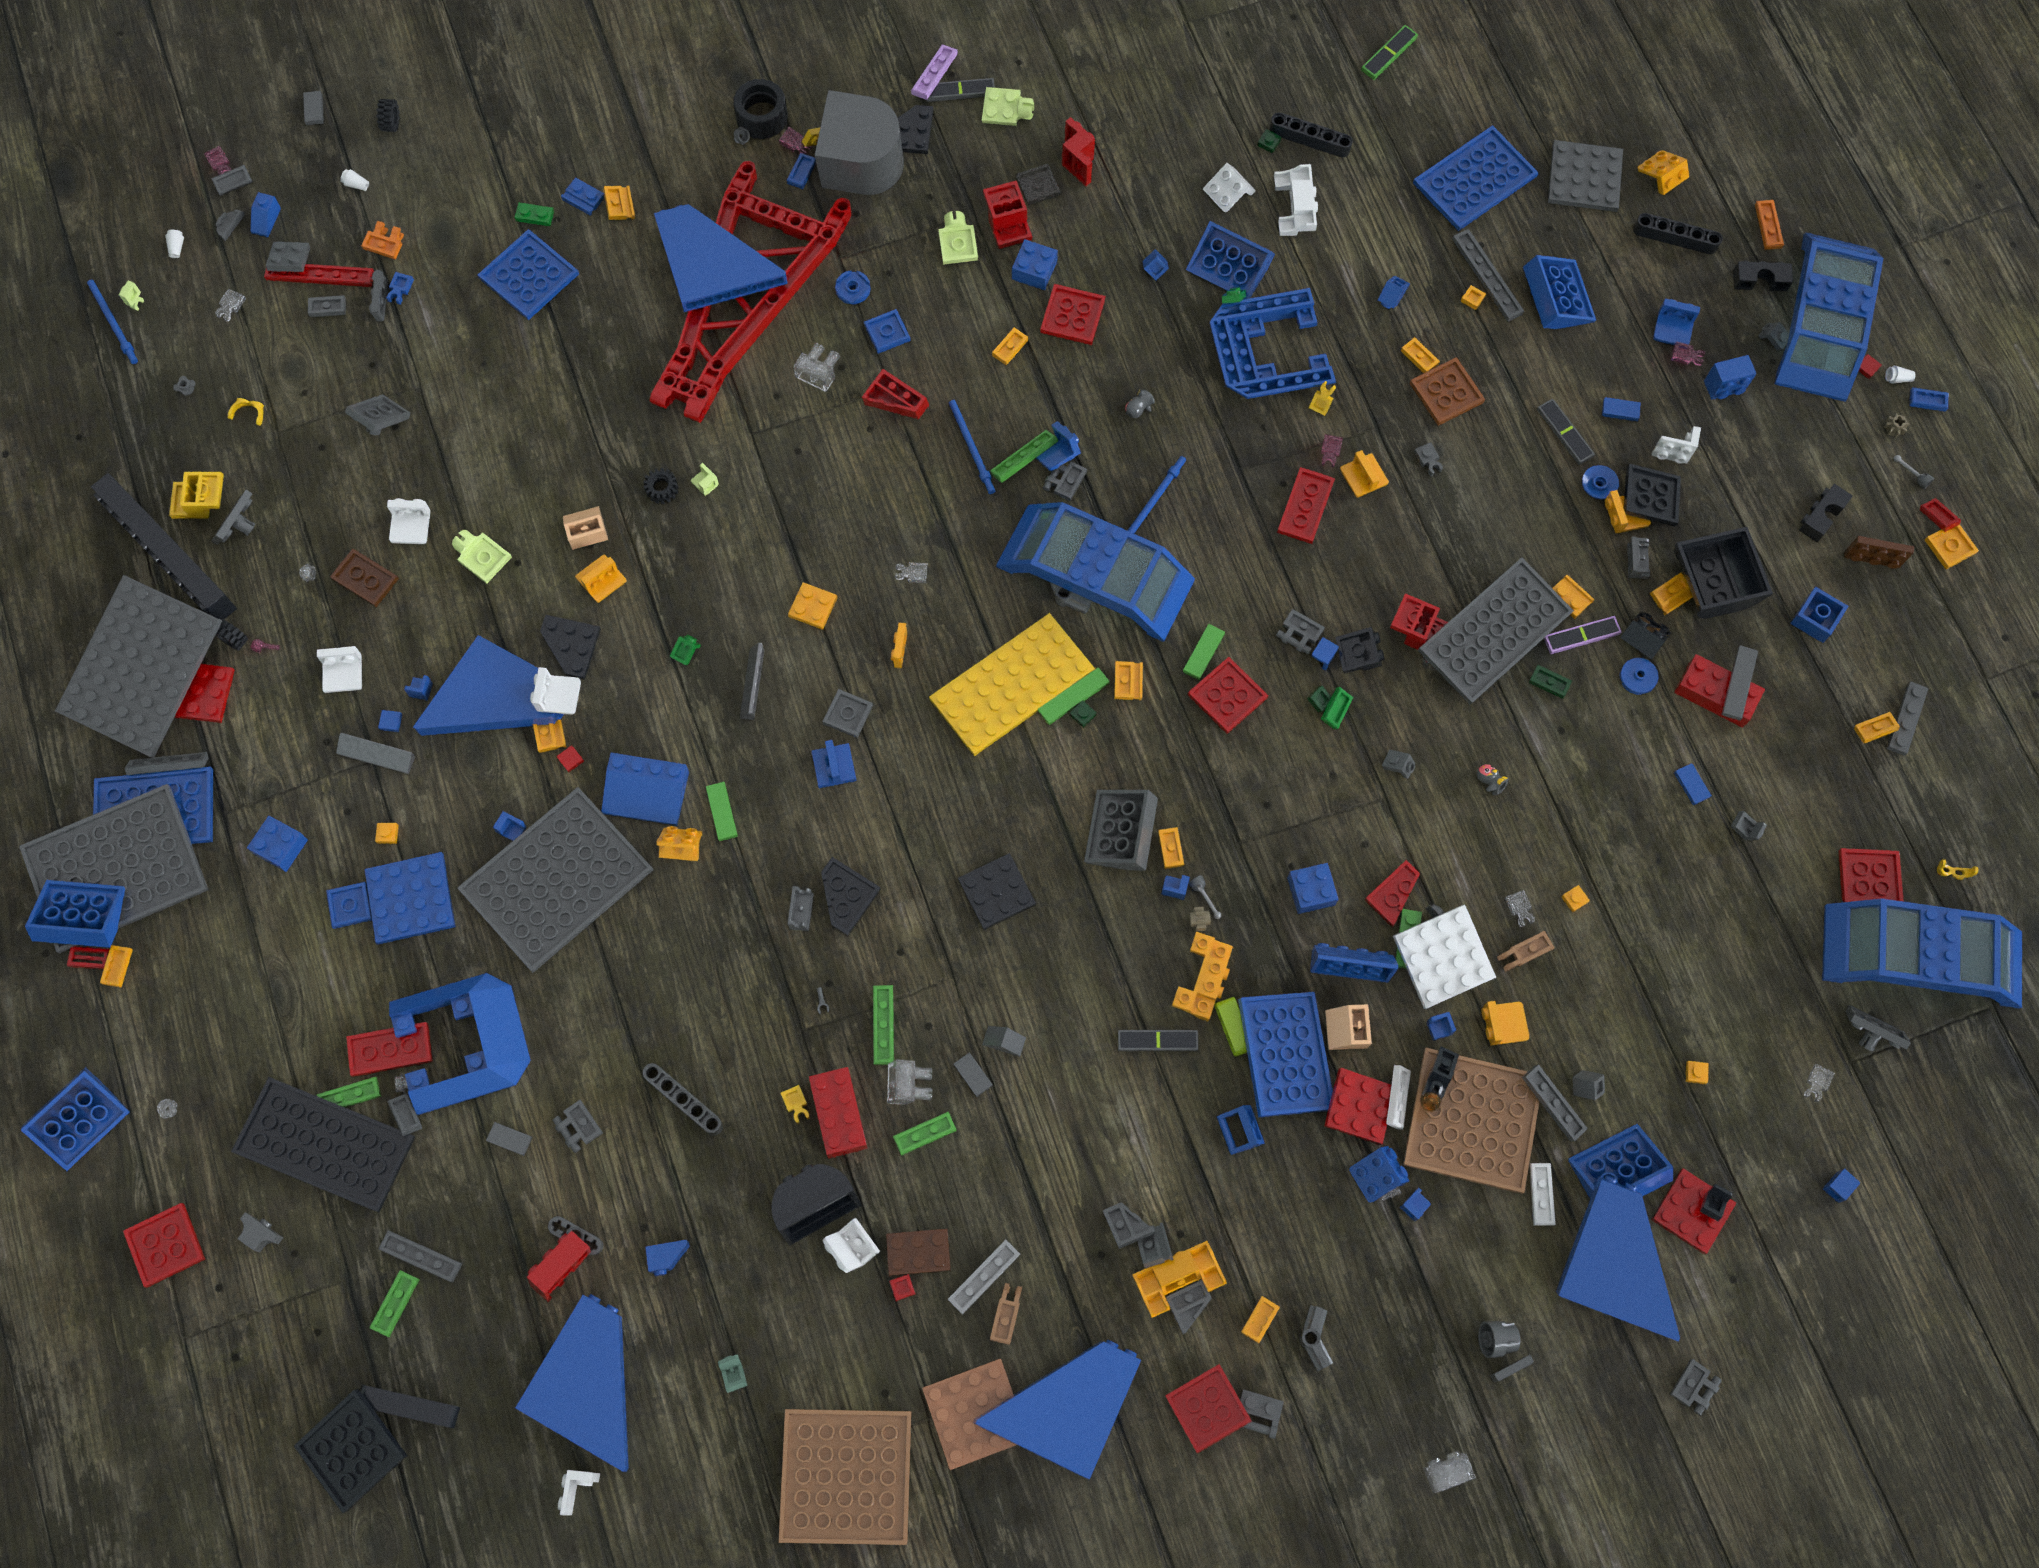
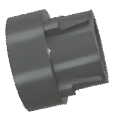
(1498, 1338)

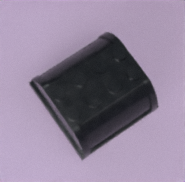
(1723, 572)
(811, 1201)

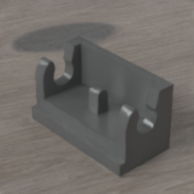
(1638, 558)
(800, 909)

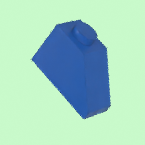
(264, 214)
(1393, 292)
(665, 1256)

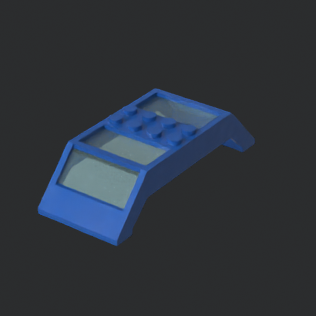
(1830, 317)
(1099, 564)
(1923, 948)

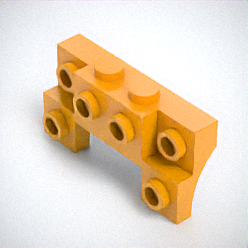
(1208, 985)
(1174, 1274)

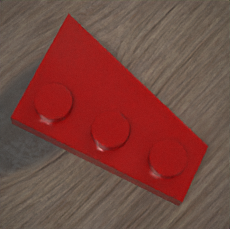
(1393, 892)

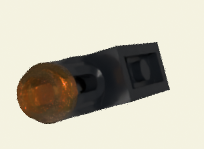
(1438, 1079)

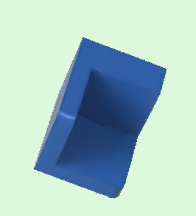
(1155, 264)
(1325, 652)
(419, 688)
(509, 826)
(1175, 887)
(1441, 1026)
(1841, 1185)
(1415, 1205)

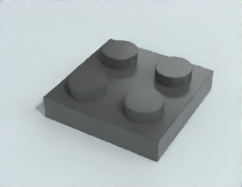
(288, 256)
(847, 713)

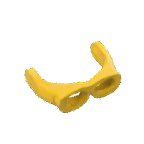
(243, 402)
(1966, 873)

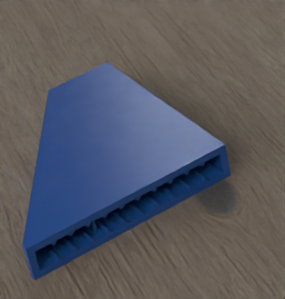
(710, 261)
(484, 693)
(1617, 1262)
(583, 1383)
(1069, 1409)

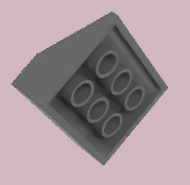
(1121, 829)

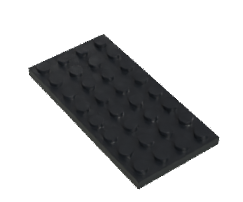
(323, 1144)

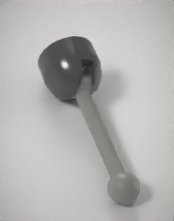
(1923, 480)
(1198, 885)

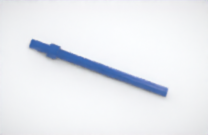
(125, 346)
(1172, 473)
(984, 474)

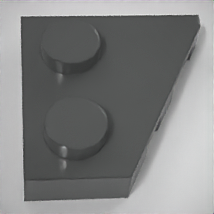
(1126, 1226)
(1188, 1304)

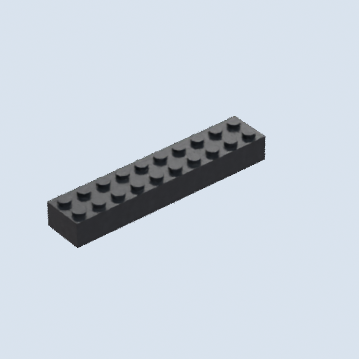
(162, 548)

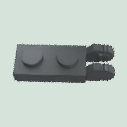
(379, 295)

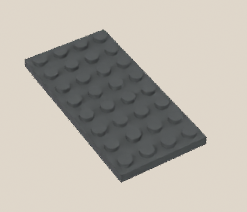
(1495, 630)

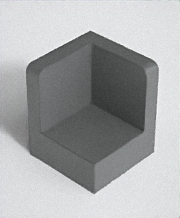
(1588, 1085)

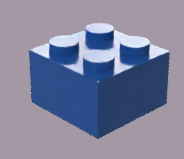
(1034, 264)
(1730, 377)
(1819, 614)
(277, 843)
(1312, 888)

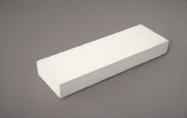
(1398, 1097)
(1542, 1194)

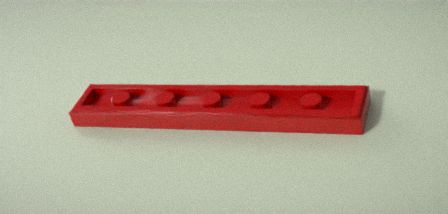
(325, 275)

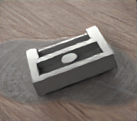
(1262, 1407)

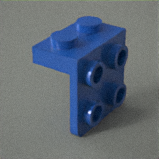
(1675, 322)
(1062, 451)
(1379, 1173)

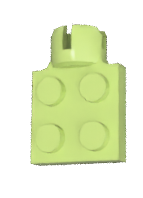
(1006, 106)
(957, 240)
(480, 555)

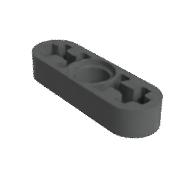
(565, 1223)

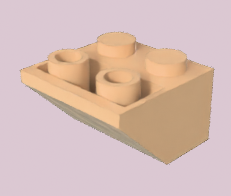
(585, 528)
(1348, 1027)

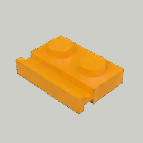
(618, 202)
(1672, 593)
(1573, 595)
(900, 641)
(1128, 680)
(549, 736)

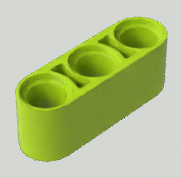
(1232, 1025)

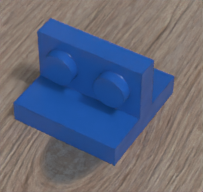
(833, 765)

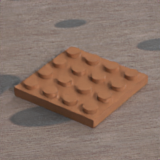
(958, 1402)

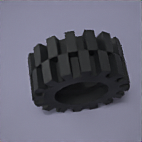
(388, 115)
(658, 476)
(231, 635)

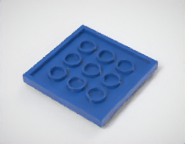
(528, 274)
(409, 898)

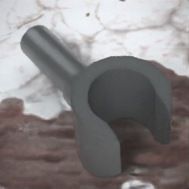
(821, 1000)

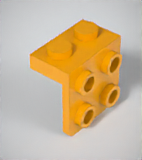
(1667, 168)
(1619, 520)
(1505, 1023)

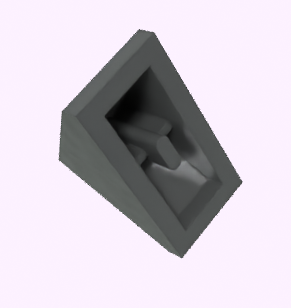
(1004, 1040)

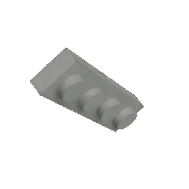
(983, 1277)

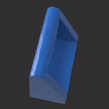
(1250, 1127)

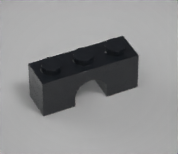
(1777, 275)
(1832, 501)

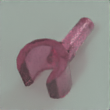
(257, 646)

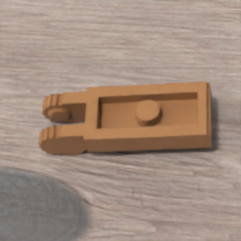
(1527, 950)
(1005, 1317)

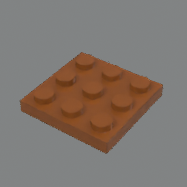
(1447, 391)

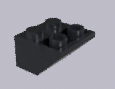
(1646, 634)

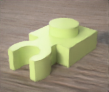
(130, 295)

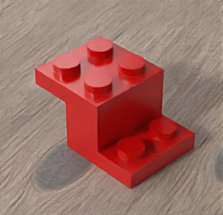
(1078, 151)
(1007, 214)
(1417, 621)

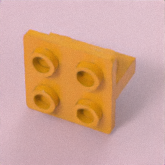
(1364, 474)
(601, 578)
(679, 843)

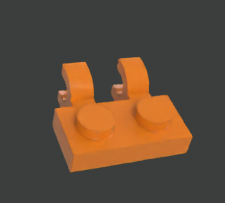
(382, 245)

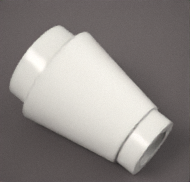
(354, 180)
(174, 243)
(1898, 375)

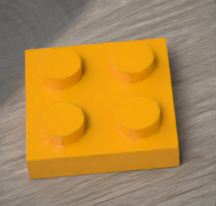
(1951, 546)
(812, 606)

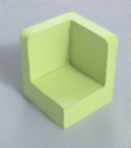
(705, 480)

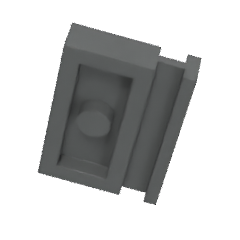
(1155, 1248)

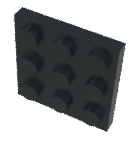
(1652, 495)
(996, 891)

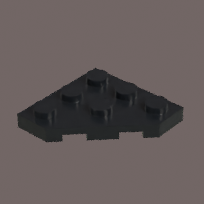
(916, 129)
(571, 643)
(846, 895)

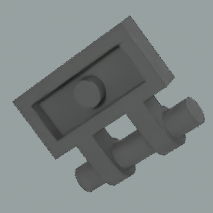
(1068, 483)
(1303, 627)
(582, 1121)
(1690, 1383)

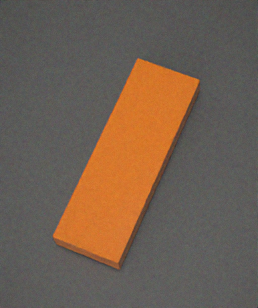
(1769, 224)

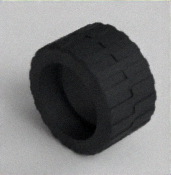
(760, 92)

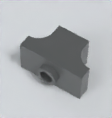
(257, 1233)

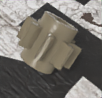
(1896, 425)
(1199, 918)

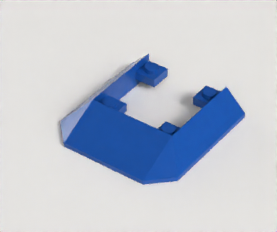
(1243, 320)
(500, 1033)

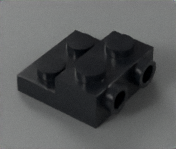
(1360, 650)

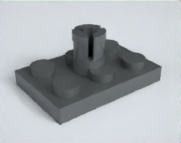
(377, 413)
(235, 520)
(1876, 1030)

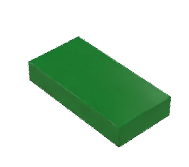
(1337, 708)

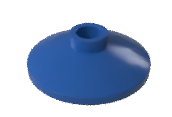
(1603, 476)

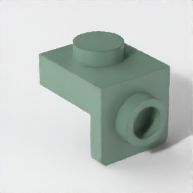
(732, 1373)

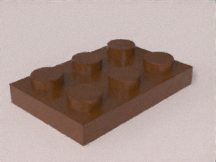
(1879, 552)
(364, 577)
(918, 1252)

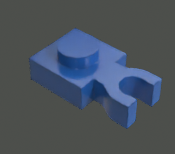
(399, 285)

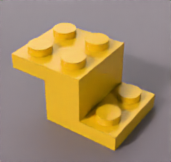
(196, 495)

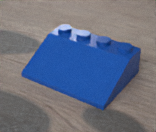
(1230, 260)
(1558, 292)
(644, 789)
(76, 913)
(1352, 963)
(75, 1119)
(1626, 1157)

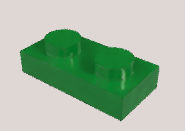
(534, 214)
(1234, 295)

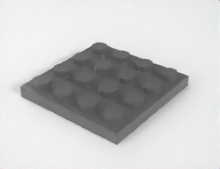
(1585, 176)

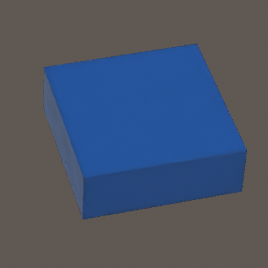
(390, 721)

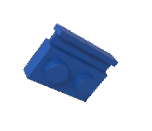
(583, 196)

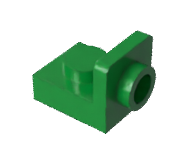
(684, 649)

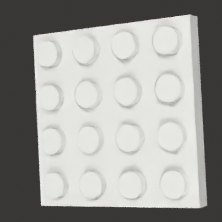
(1444, 956)

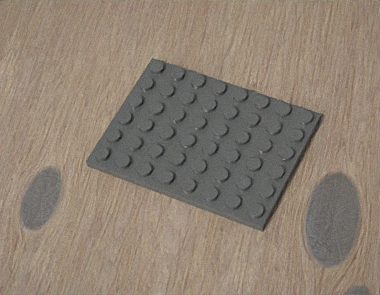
(138, 666)
(129, 846)
(555, 879)

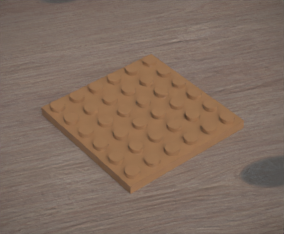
(1479, 1129)
(845, 1477)

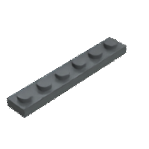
(1488, 275)

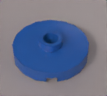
(852, 280)
(1634, 683)

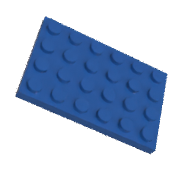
(1475, 178)
(190, 789)
(1286, 1054)

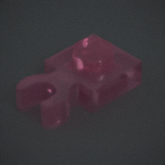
(793, 141)
(218, 160)
(1684, 354)
(1331, 448)

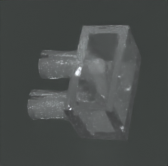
(815, 372)
(902, 1082)
(1449, 1472)

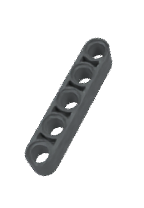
(677, 1091)

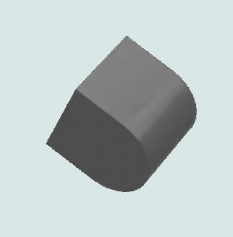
(858, 145)

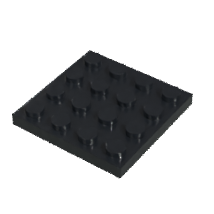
(350, 1450)

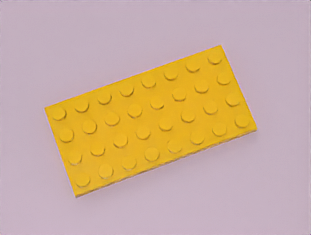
(1011, 684)

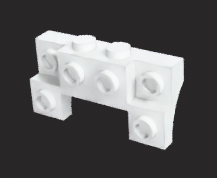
(1302, 200)

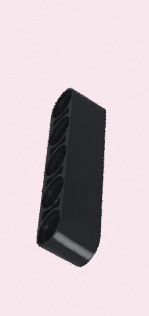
(1311, 135)
(1677, 233)
(411, 1406)

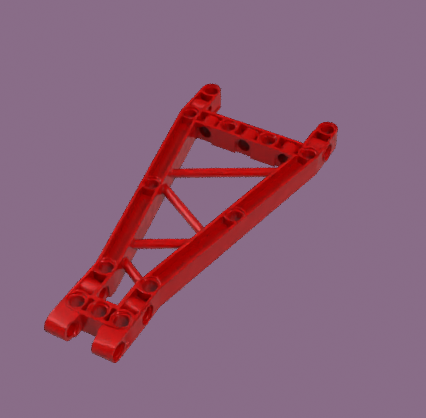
(764, 312)

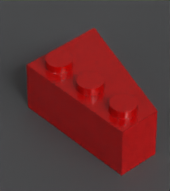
(895, 396)
(557, 1264)

